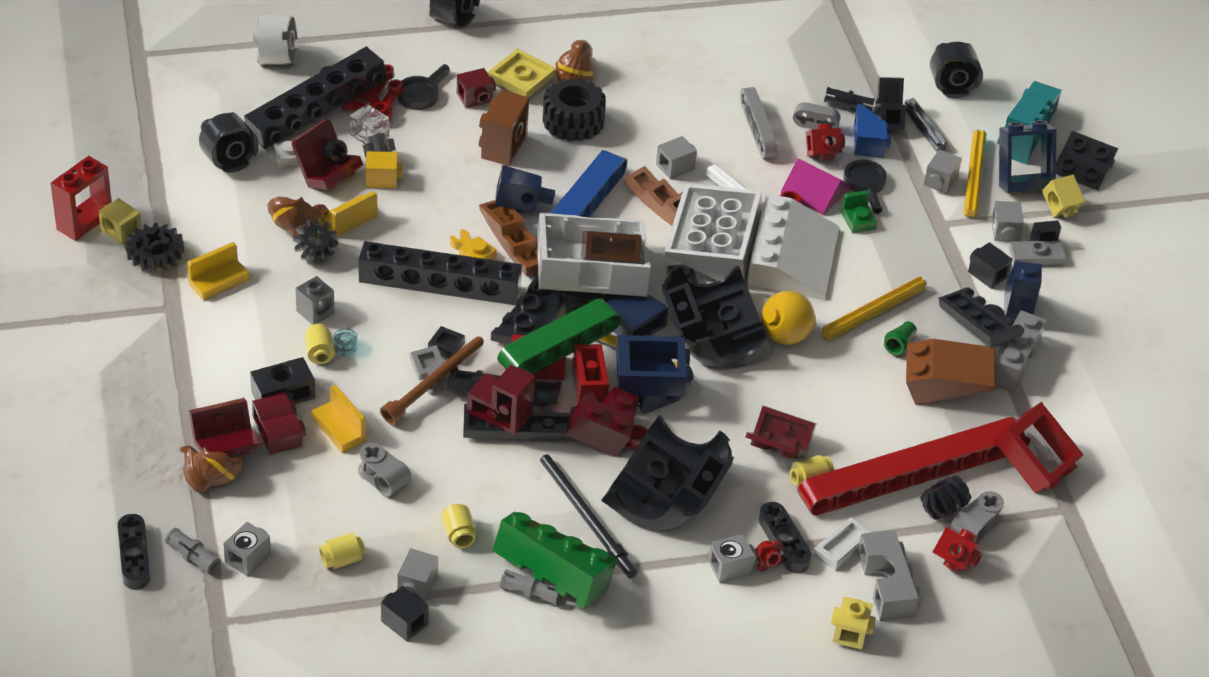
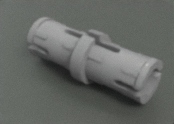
(180, 541)
(529, 587)

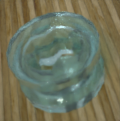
(345, 335)

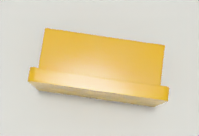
(352, 213)
(216, 271)
(341, 421)

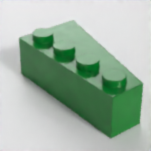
(555, 558)

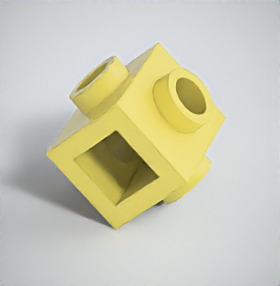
(852, 622)

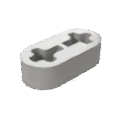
(815, 115)

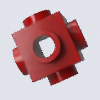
(817, 139)
(949, 549)

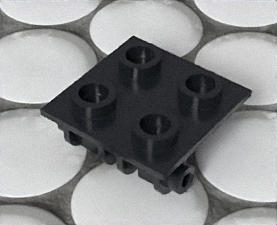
(1086, 160)

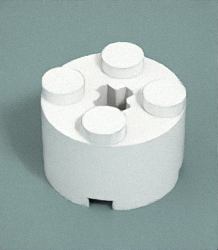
(276, 39)

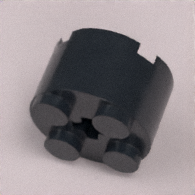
(453, 11)
(956, 69)
(228, 142)

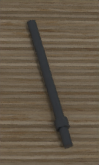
(614, 550)

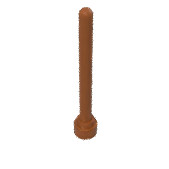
(394, 411)

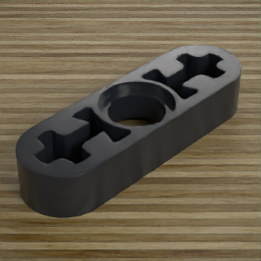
(785, 525)
(141, 559)

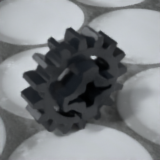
(154, 247)

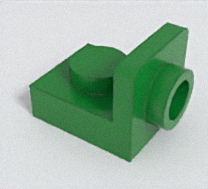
(857, 212)

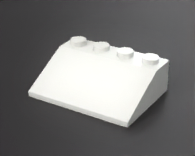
(715, 229)
(792, 249)

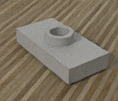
(1037, 252)

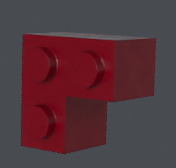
(503, 400)
(605, 423)

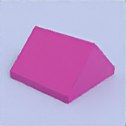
(816, 187)

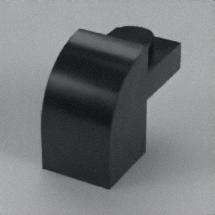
(890, 103)

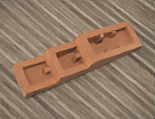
(655, 194)

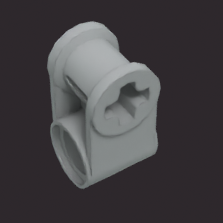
(382, 469)
(980, 515)

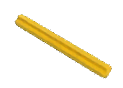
(975, 173)
(873, 308)

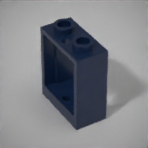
(1048, 157)
(652, 382)

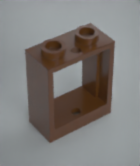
(621, 247)

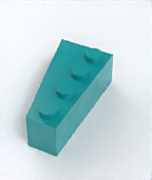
(1036, 104)

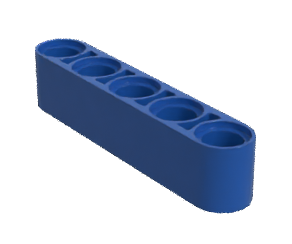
(592, 185)

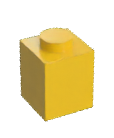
(382, 169)

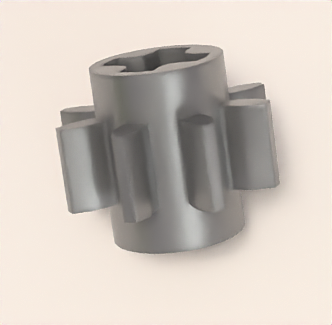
(379, 143)

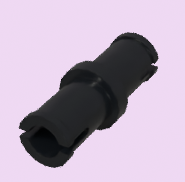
(847, 99)

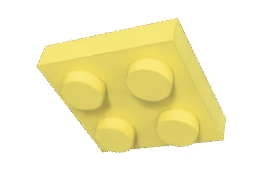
(522, 73)

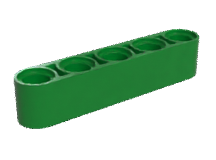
(559, 337)

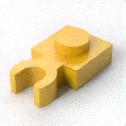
(472, 247)

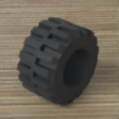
(574, 109)

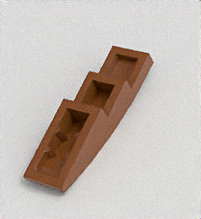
(512, 235)

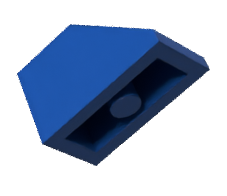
(870, 134)

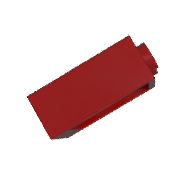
(79, 220)
(1024, 459)

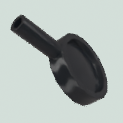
(421, 91)
(867, 176)

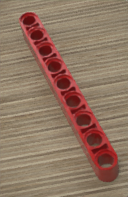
(904, 468)

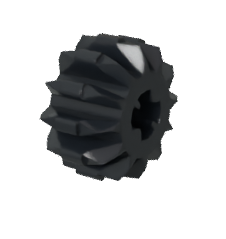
(326, 244)
(945, 497)

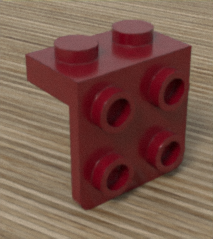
(315, 169)
(224, 428)
(782, 431)

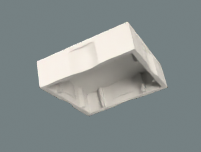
(564, 268)

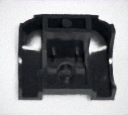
(716, 319)
(668, 478)

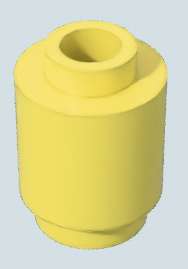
(319, 344)
(809, 468)
(459, 525)
(342, 551)

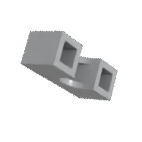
(1015, 352)
(884, 555)

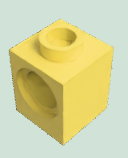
(1063, 196)
(119, 220)

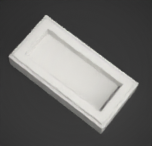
(840, 544)

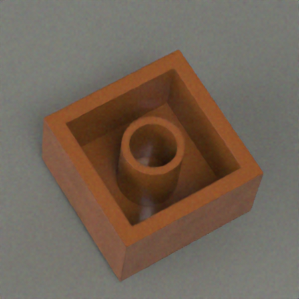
(504, 127)

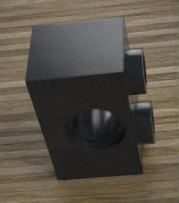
(286, 377)

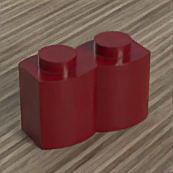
(278, 423)

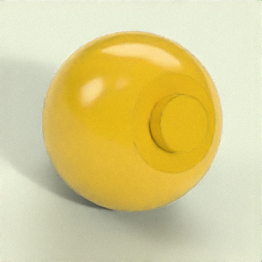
(788, 317)

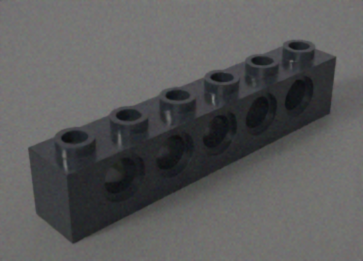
(316, 97)
(440, 273)

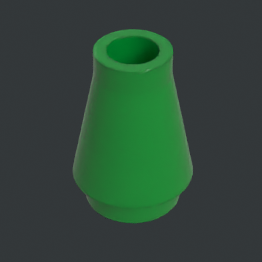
(897, 339)

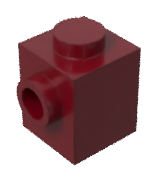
(475, 87)

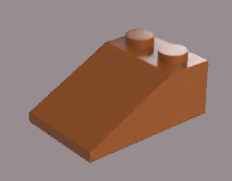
(948, 370)

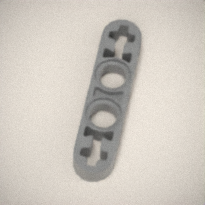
(758, 122)

